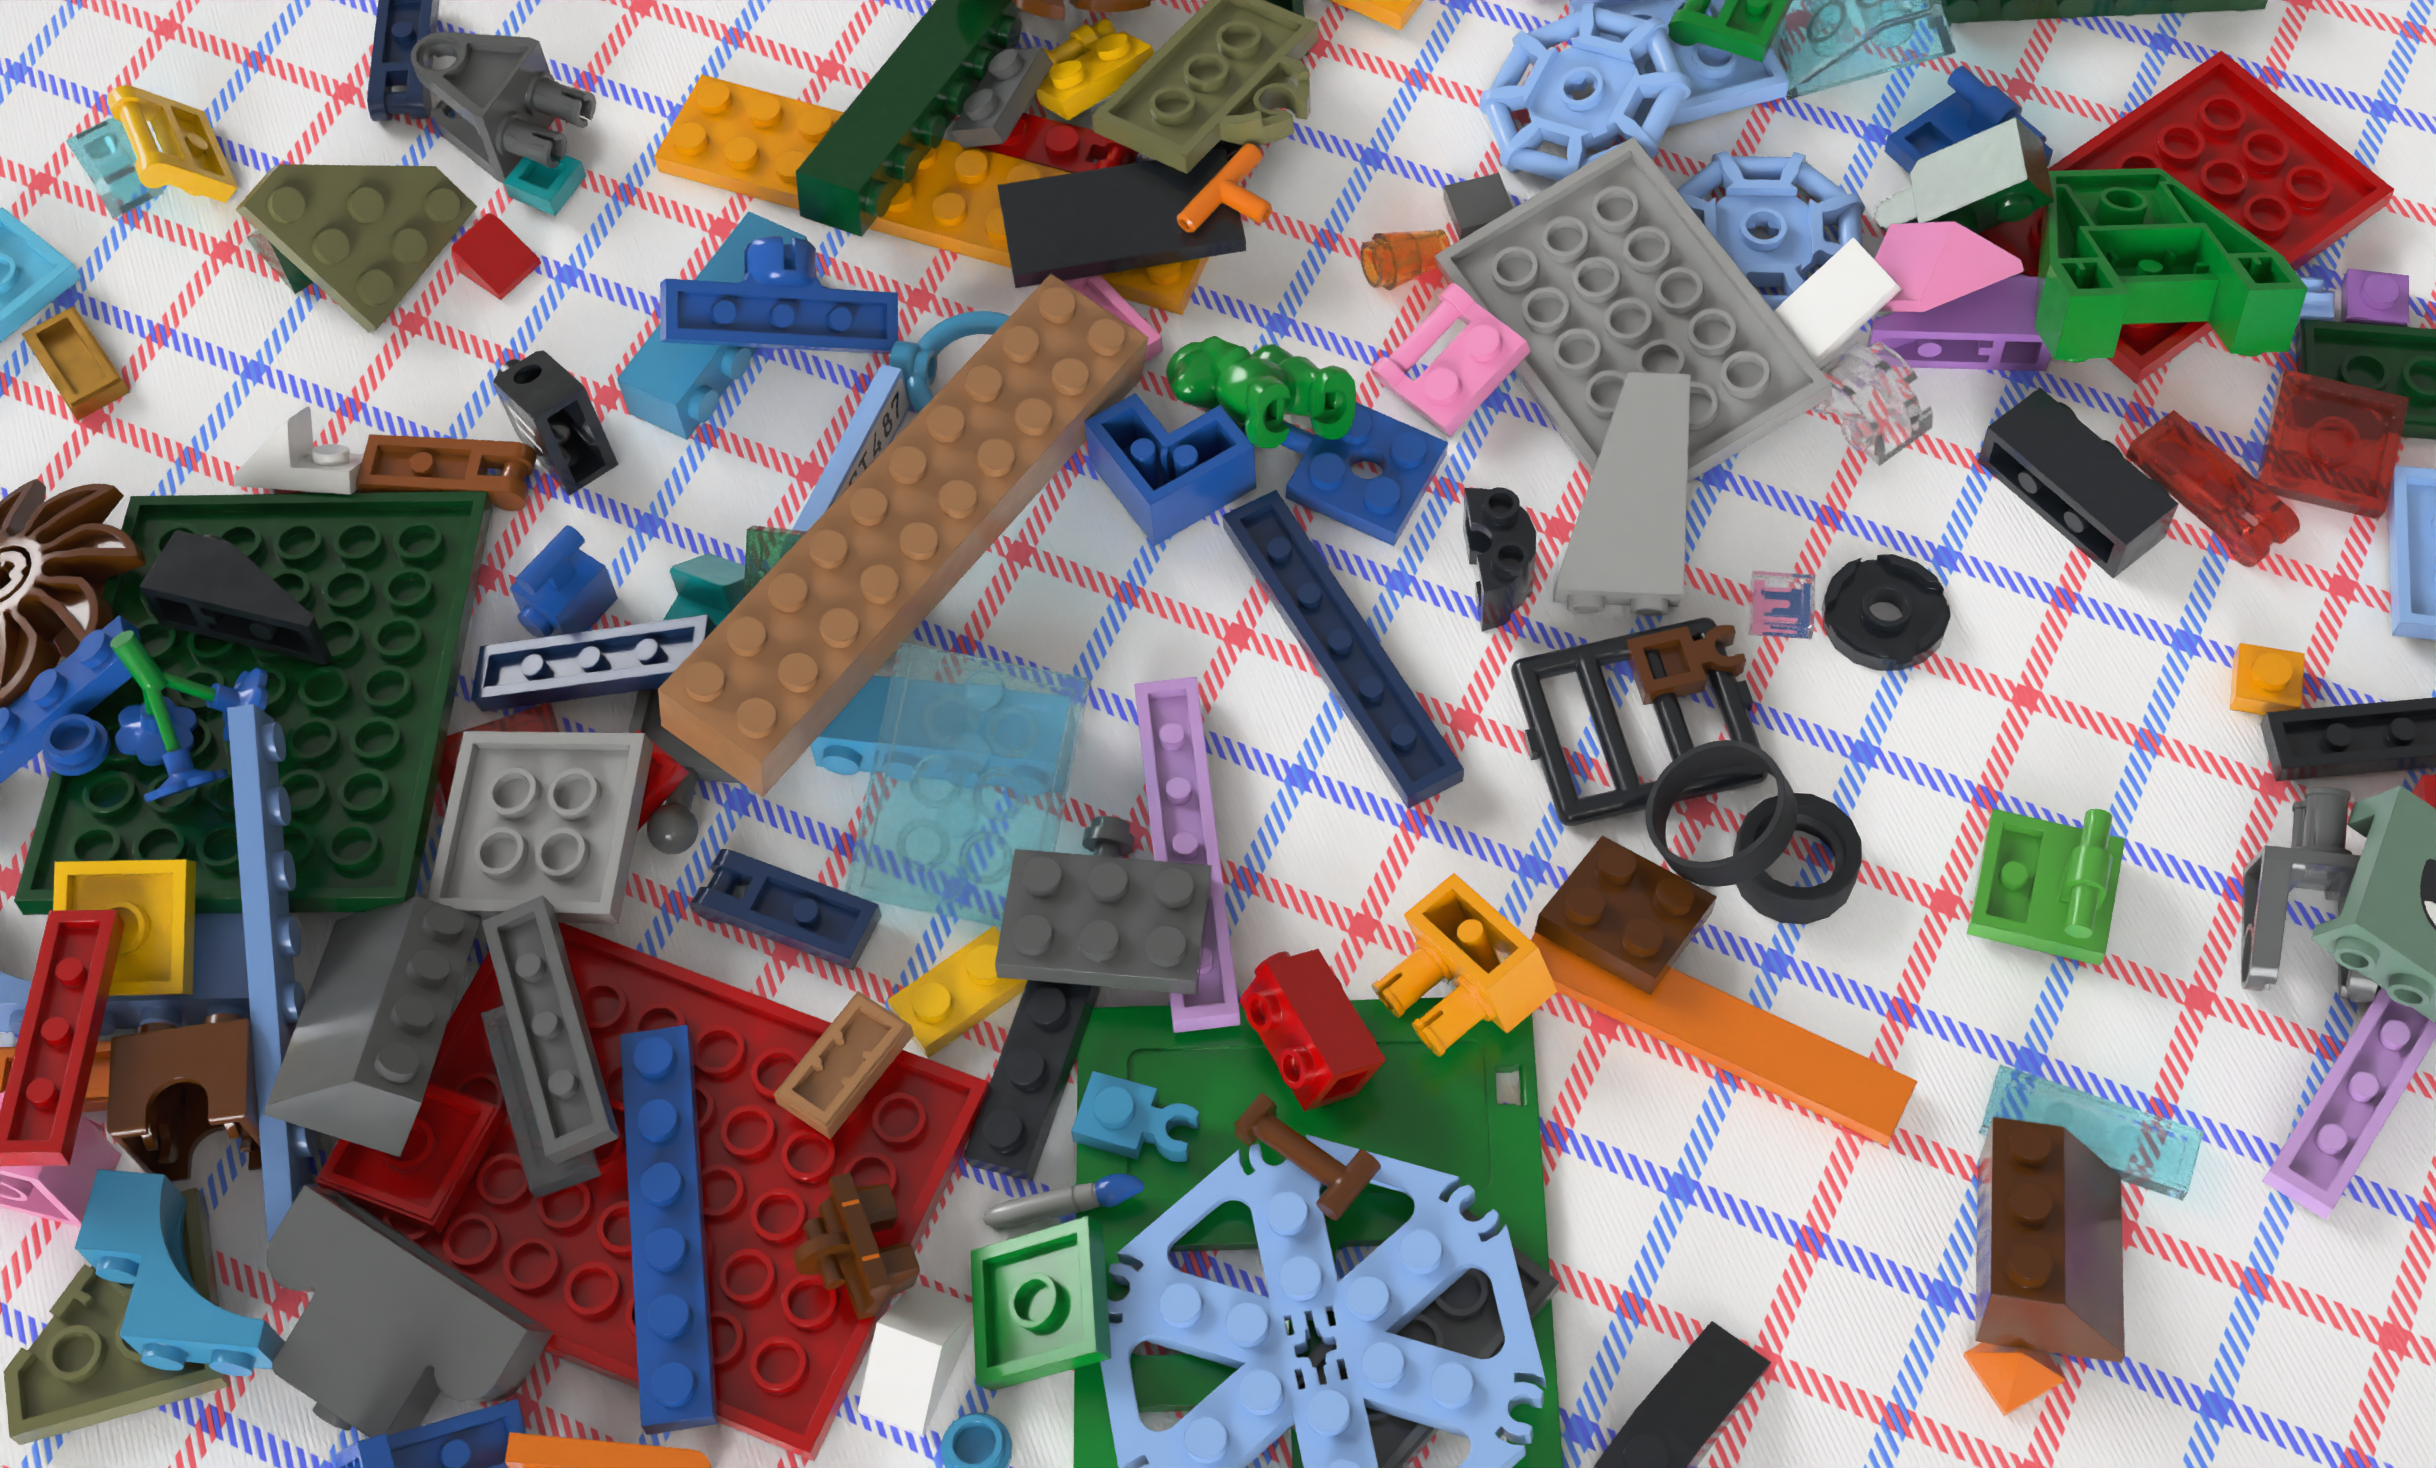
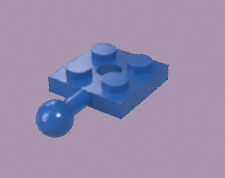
(1375, 505)

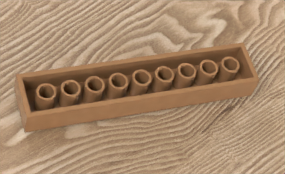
(900, 536)

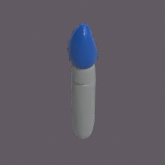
(1064, 1201)

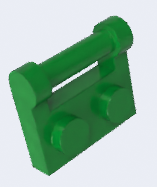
(1740, 28)

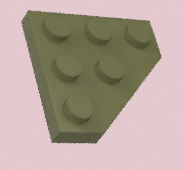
(358, 228)
(88, 1373)

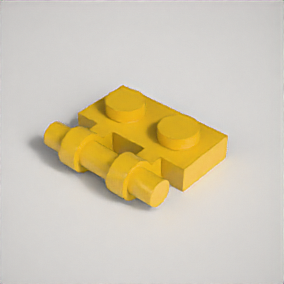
(1090, 67)

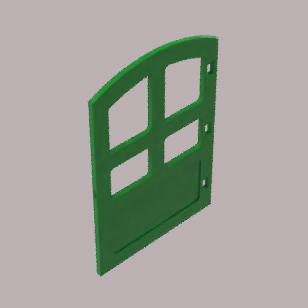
(1411, 1110)

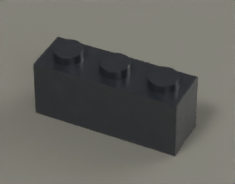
(2077, 482)

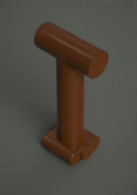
(1342, 1181)

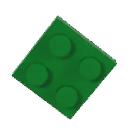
(1040, 1304)

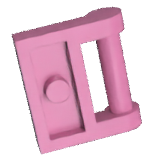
(1463, 372)

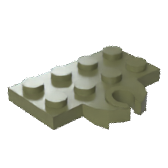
(1215, 84)

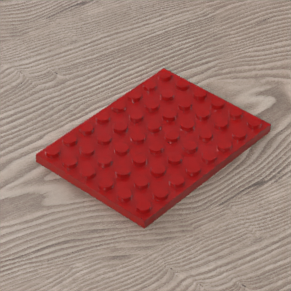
(566, 1258)

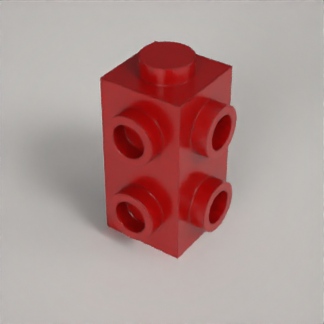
(1310, 1028)

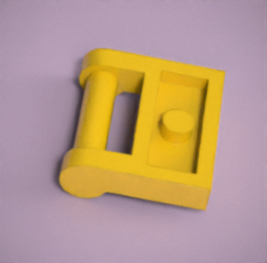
(189, 146)

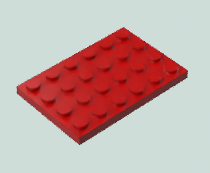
(2243, 156)

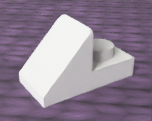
(292, 462)

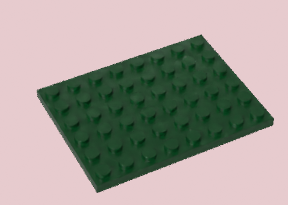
(361, 734)

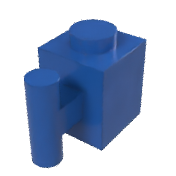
(562, 588)

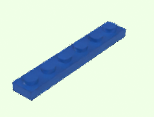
(667, 1232)

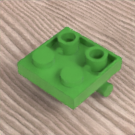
(2048, 884)

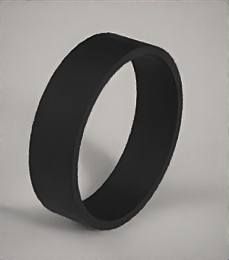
(1687, 769)

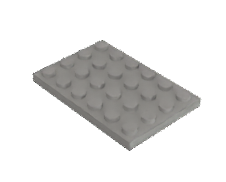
(1625, 279)

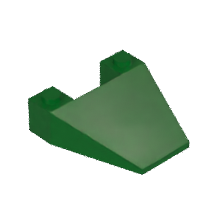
(2154, 252)

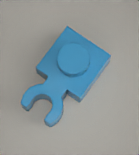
(1124, 1115)

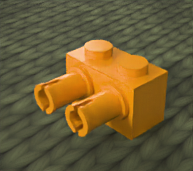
(1478, 951)

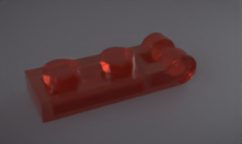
(2213, 488)

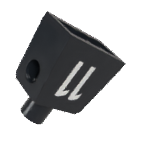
(544, 395)

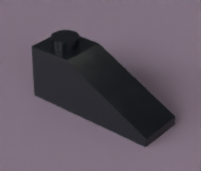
(221, 594)
(1688, 1405)

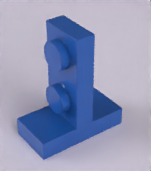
(461, 1441)

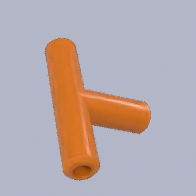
(1226, 189)

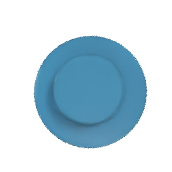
(976, 1442)

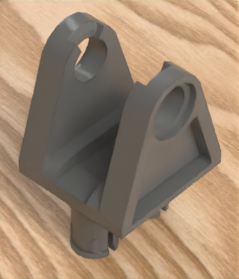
(503, 96)
(2314, 863)

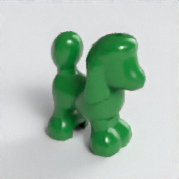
(1263, 388)

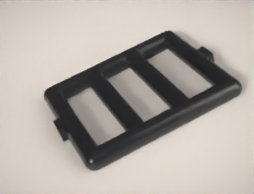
(1629, 794)

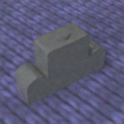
(389, 1321)

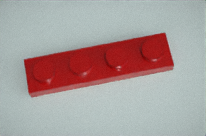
(59, 1037)

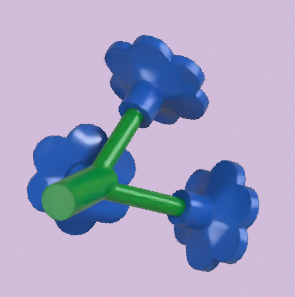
(161, 730)

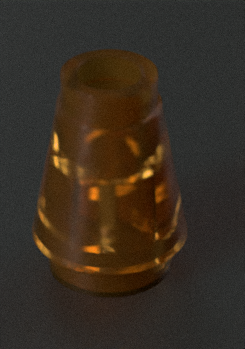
(1401, 256)

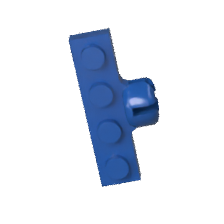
(778, 307)

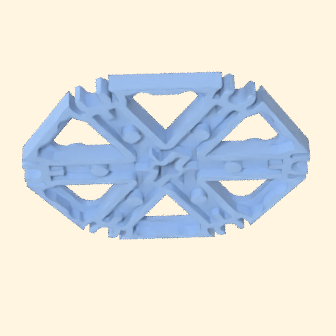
(1302, 1284)

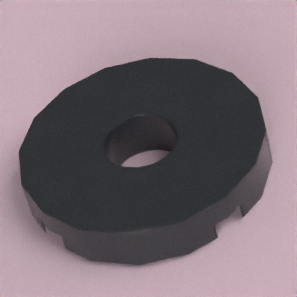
(1879, 642)

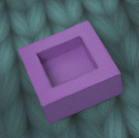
(2375, 298)

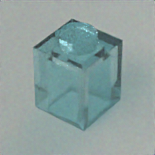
(110, 166)

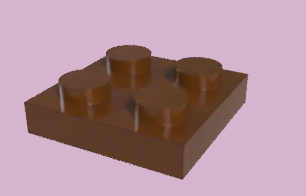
(1625, 914)

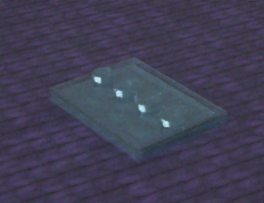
(961, 777)

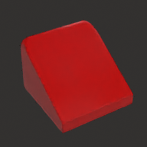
(494, 256)

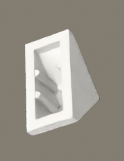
(914, 1358)

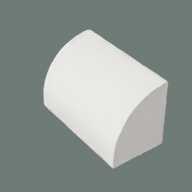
(1836, 301)

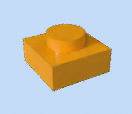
(2266, 679)

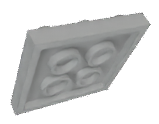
(542, 820)

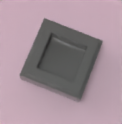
(1476, 203)

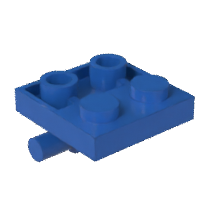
(1957, 117)

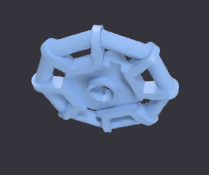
(1594, 61)
(1765, 195)

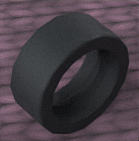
(1811, 903)

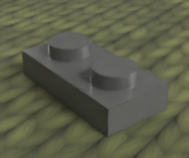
(1001, 97)

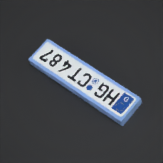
(862, 442)

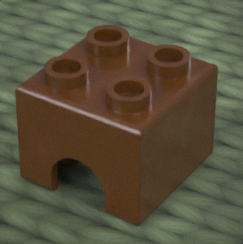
(180, 1087)

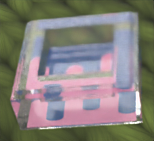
(1781, 604)

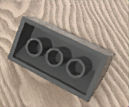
(374, 1023)

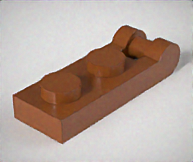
(447, 466)

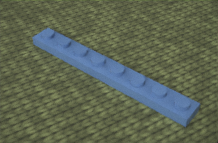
(270, 944)

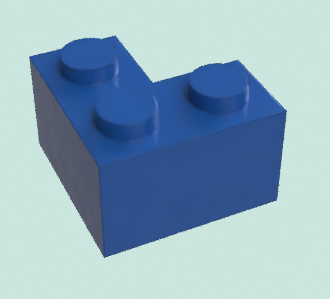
(1172, 476)

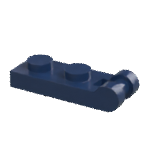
(397, 30)
(787, 908)

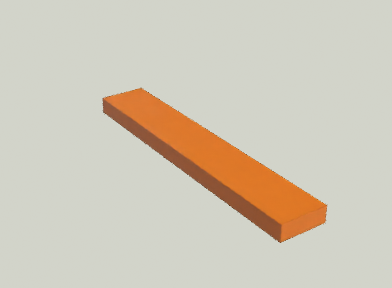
(1743, 1042)

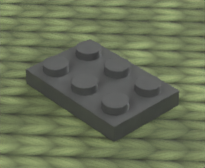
(1104, 921)

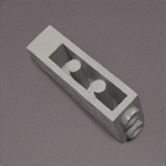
(1635, 507)

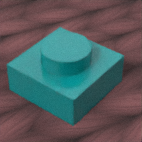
(543, 186)

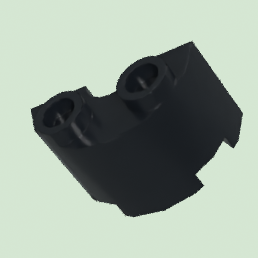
(1504, 549)

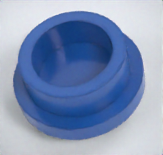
(75, 745)

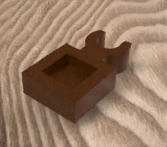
(1683, 660)

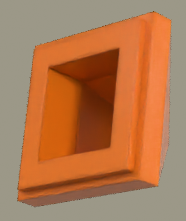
(2013, 1374)

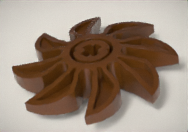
(47, 574)

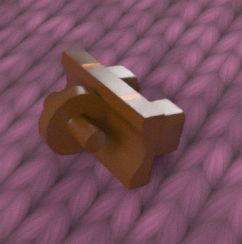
(845, 1249)

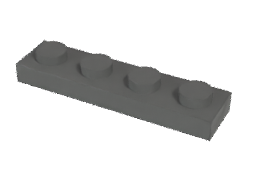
(550, 1030)

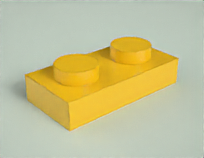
(955, 994)

